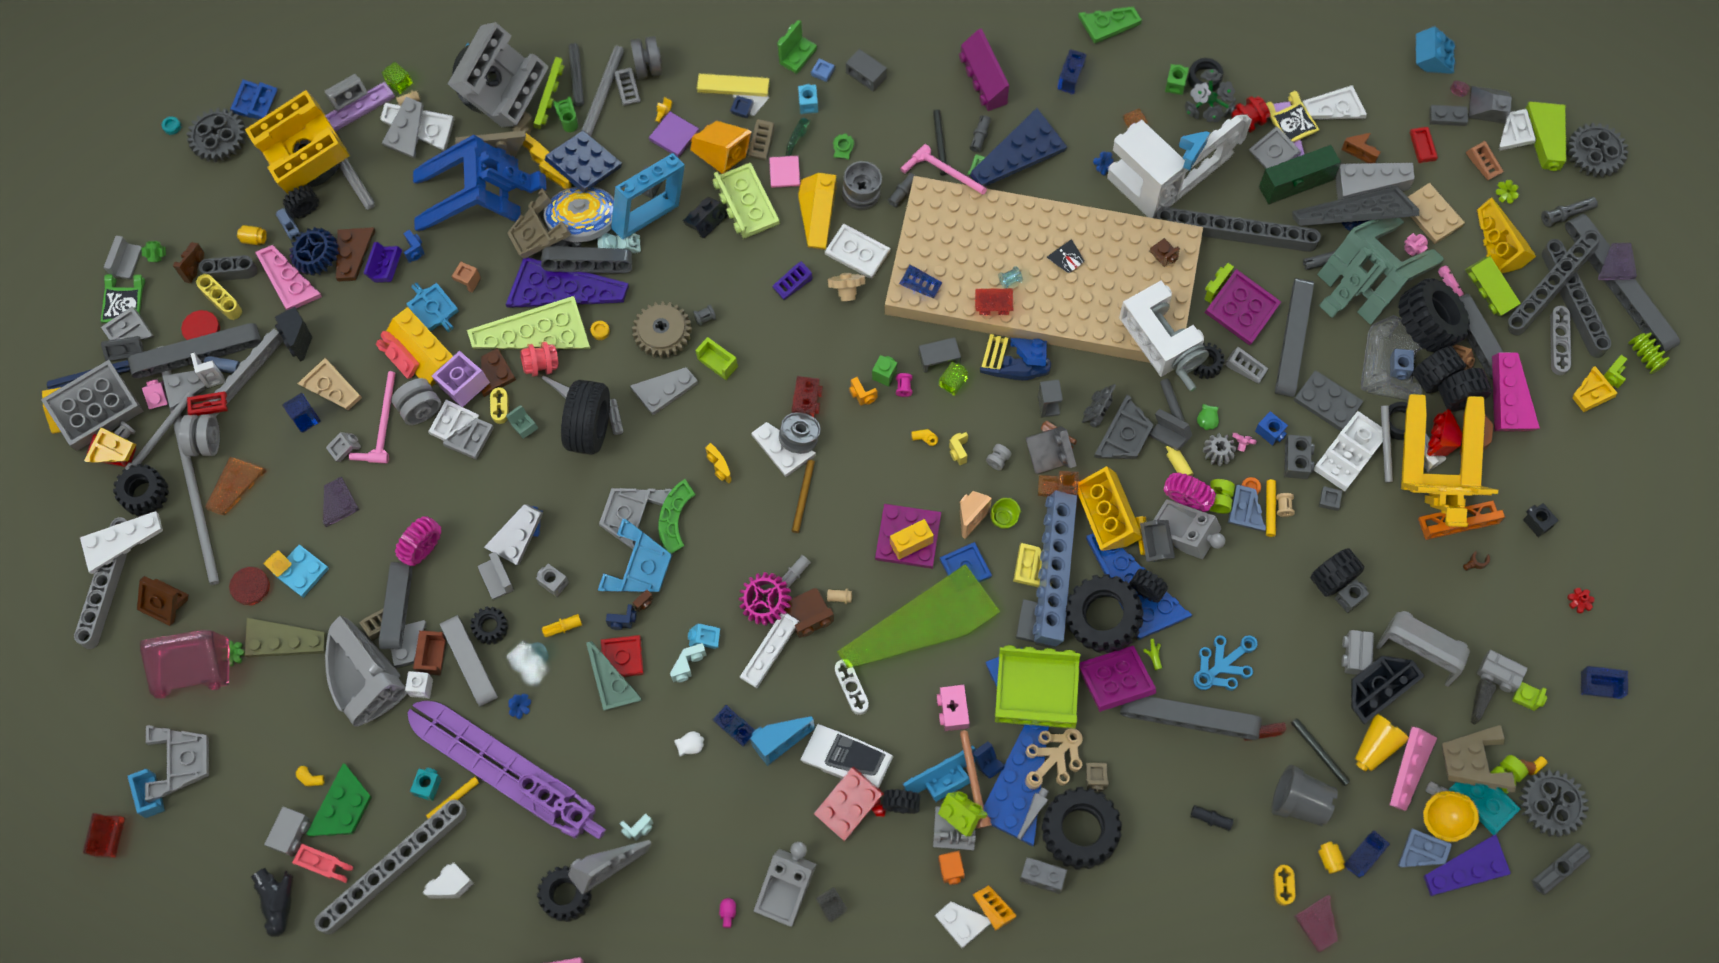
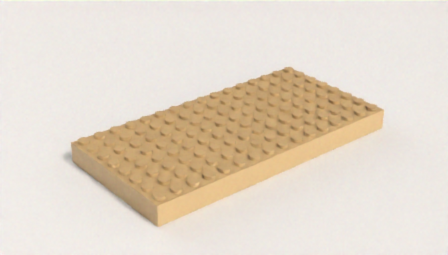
(975, 236)

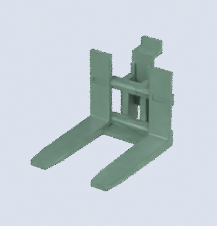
(1352, 255)

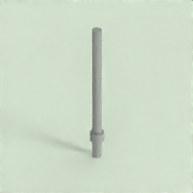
(160, 432)

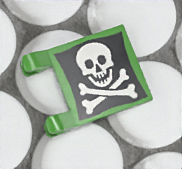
(120, 299)

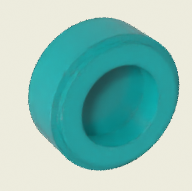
(171, 125)

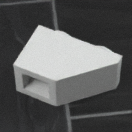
(449, 884)

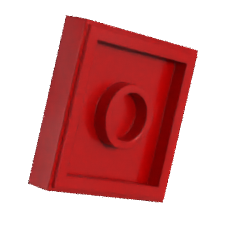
(624, 654)

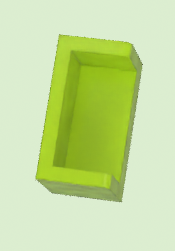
(716, 358)

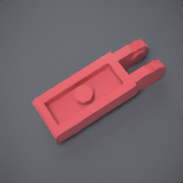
(397, 354)
(320, 863)

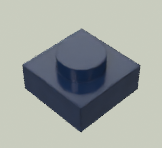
(742, 106)

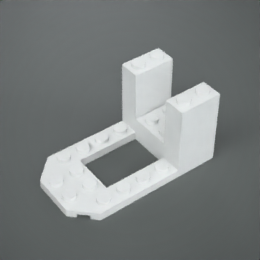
(1153, 171)

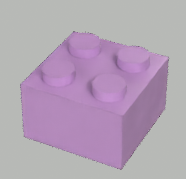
(460, 379)

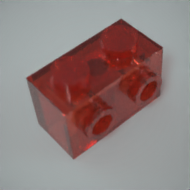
(806, 396)

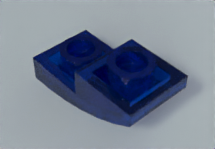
(733, 725)

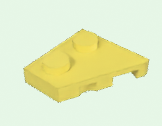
(1028, 565)

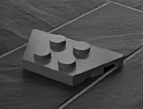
(1126, 433)

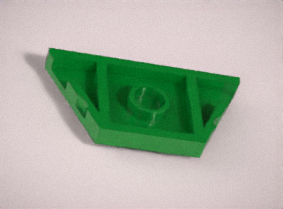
(341, 807)

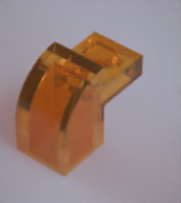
(1065, 482)

